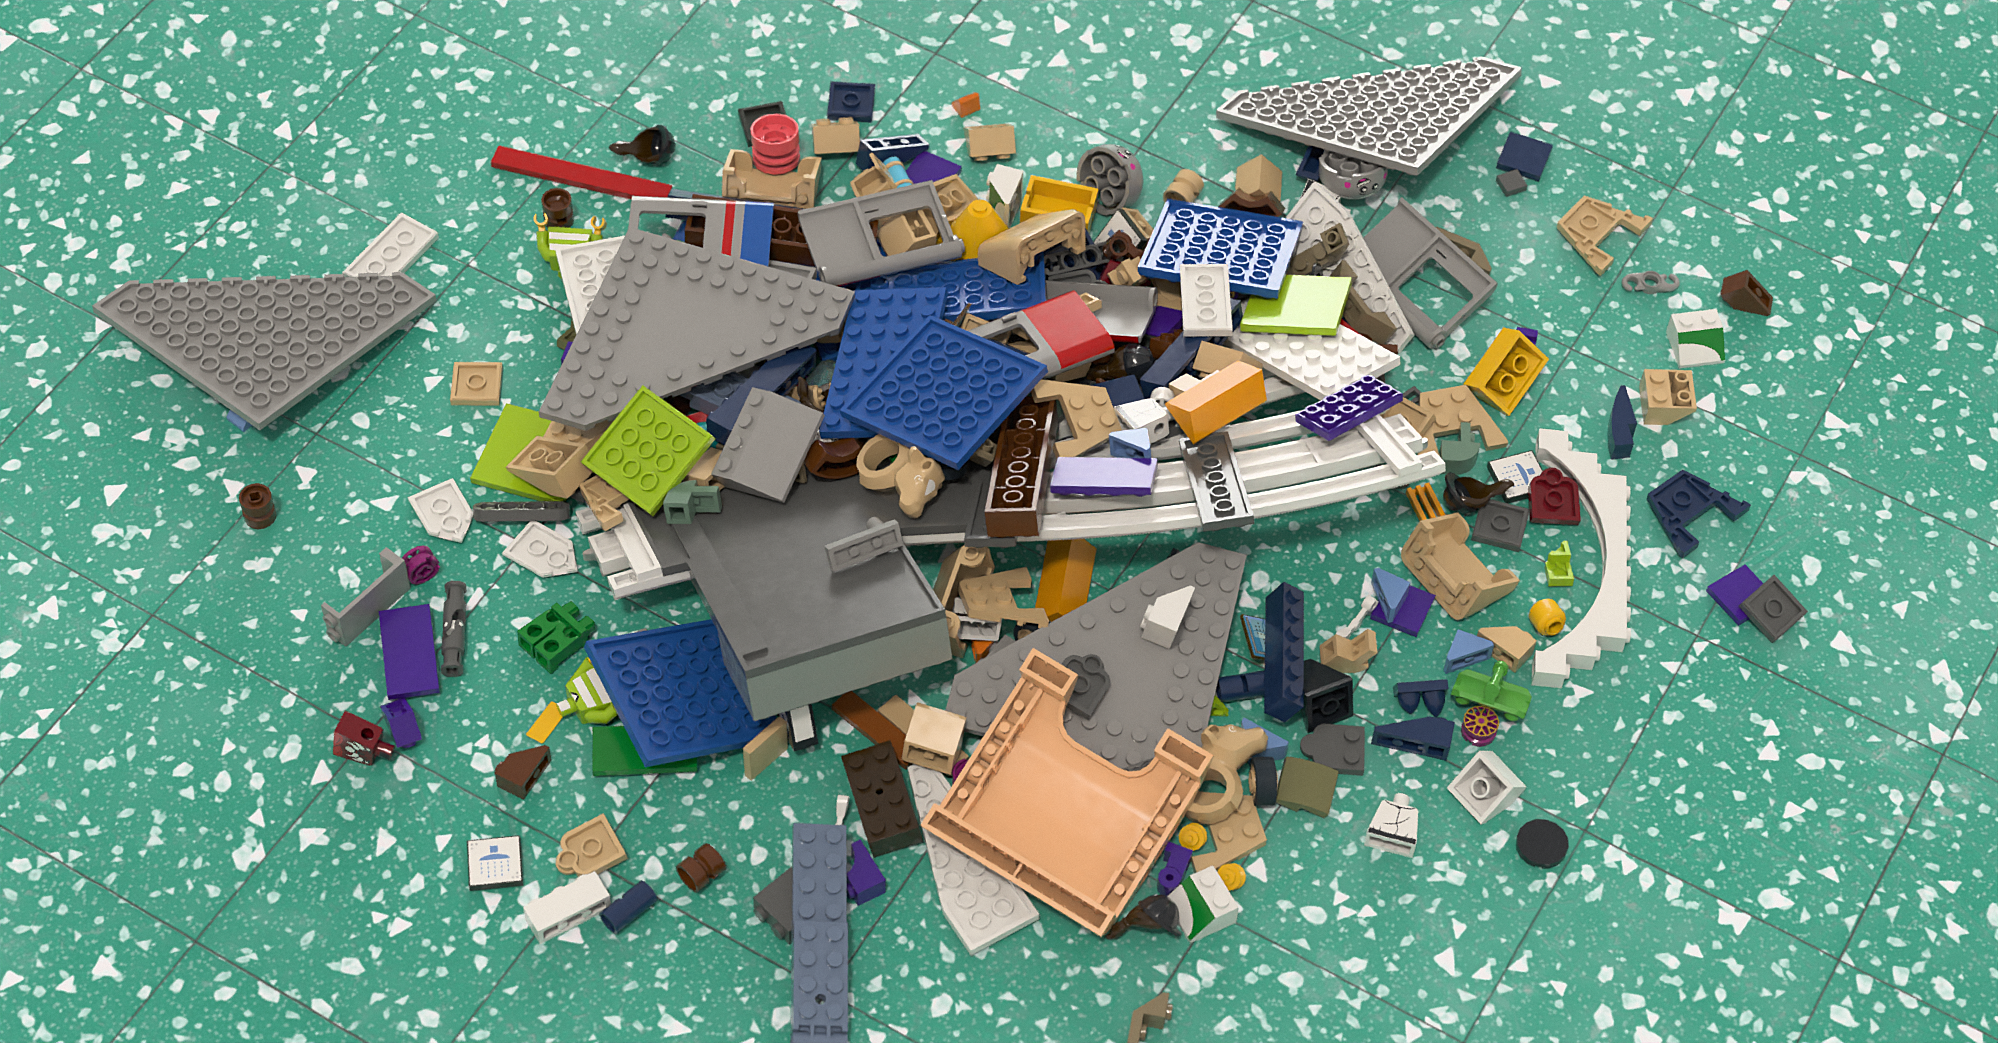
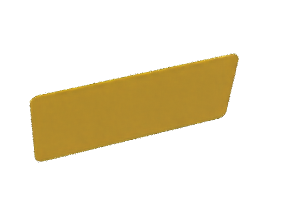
(545, 723)

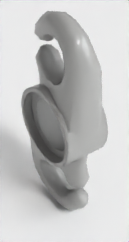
(1661, 286)

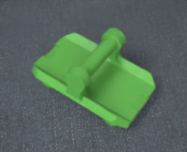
(1492, 692)

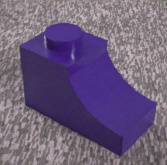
(401, 723)
(864, 879)

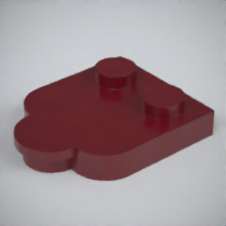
(1554, 498)

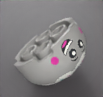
(1115, 175)
(1350, 176)

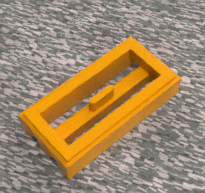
(1420, 491)

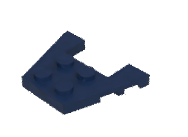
(1684, 500)

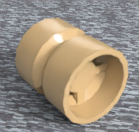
(1185, 186)

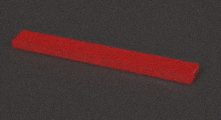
(576, 174)

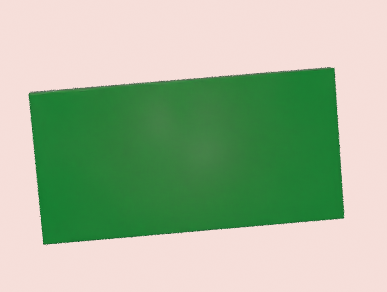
(616, 755)

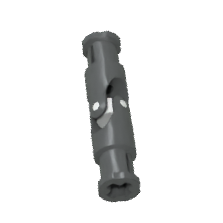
(453, 629)

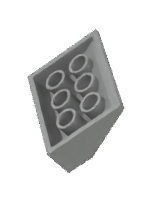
(767, 445)

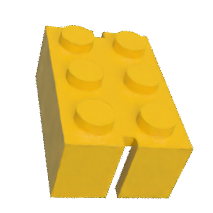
(1051, 195)

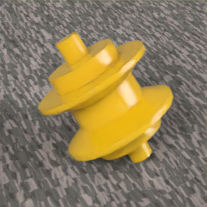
(1192, 836)
(1232, 875)

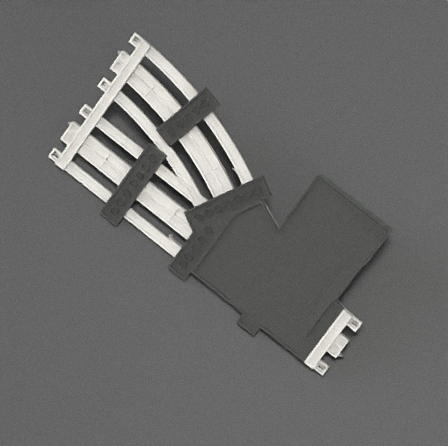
(811, 633)

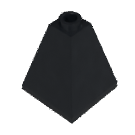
(1326, 695)

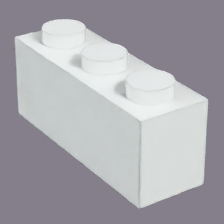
(566, 907)

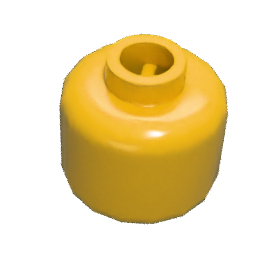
(1547, 617)

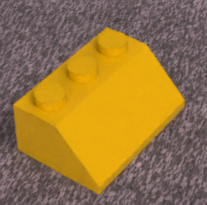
(1506, 370)

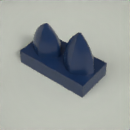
(1432, 691)

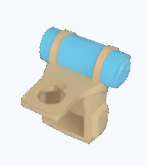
(881, 177)

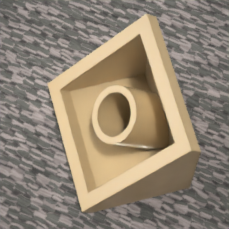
(1259, 177)

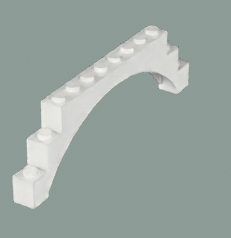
(1606, 621)

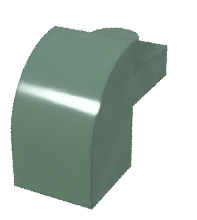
(1462, 454)
(687, 499)

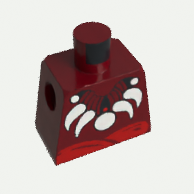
(360, 740)

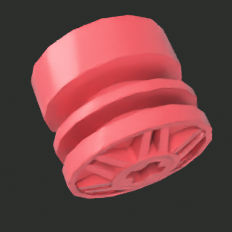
(775, 144)

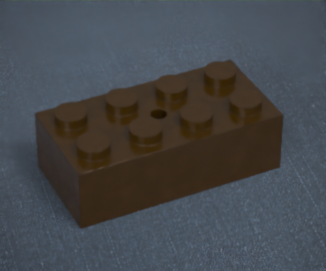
(887, 817)

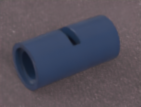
(1241, 686)
(628, 908)

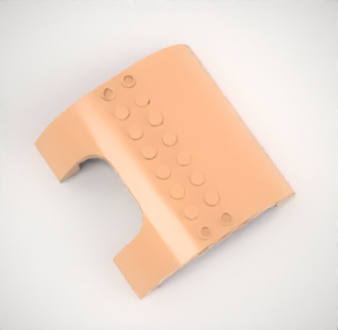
(1060, 813)

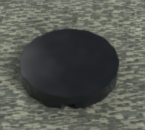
(1542, 843)

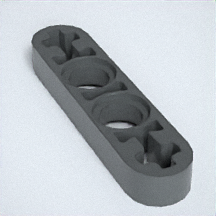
(1079, 260)
(521, 511)

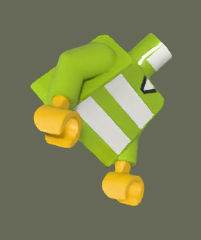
(560, 236)
(587, 697)

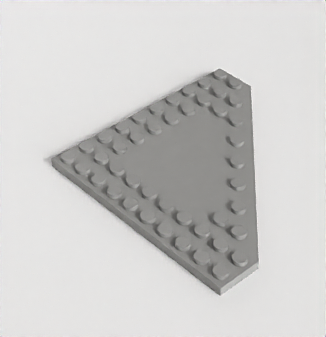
(1382, 118)
(683, 320)
(266, 338)
(1148, 683)

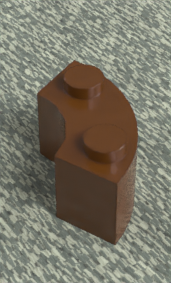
(1261, 204)
(834, 458)

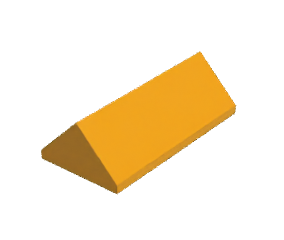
(1218, 400)
(1065, 576)

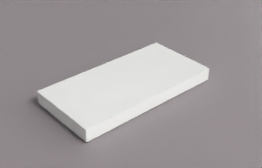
(394, 248)
(1205, 300)

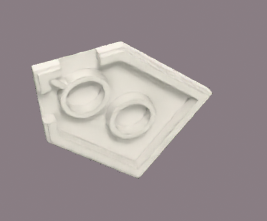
(443, 511)
(542, 551)

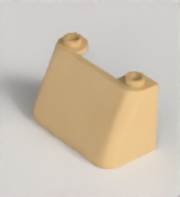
(786, 189)
(1014, 249)
(959, 566)
(1450, 568)

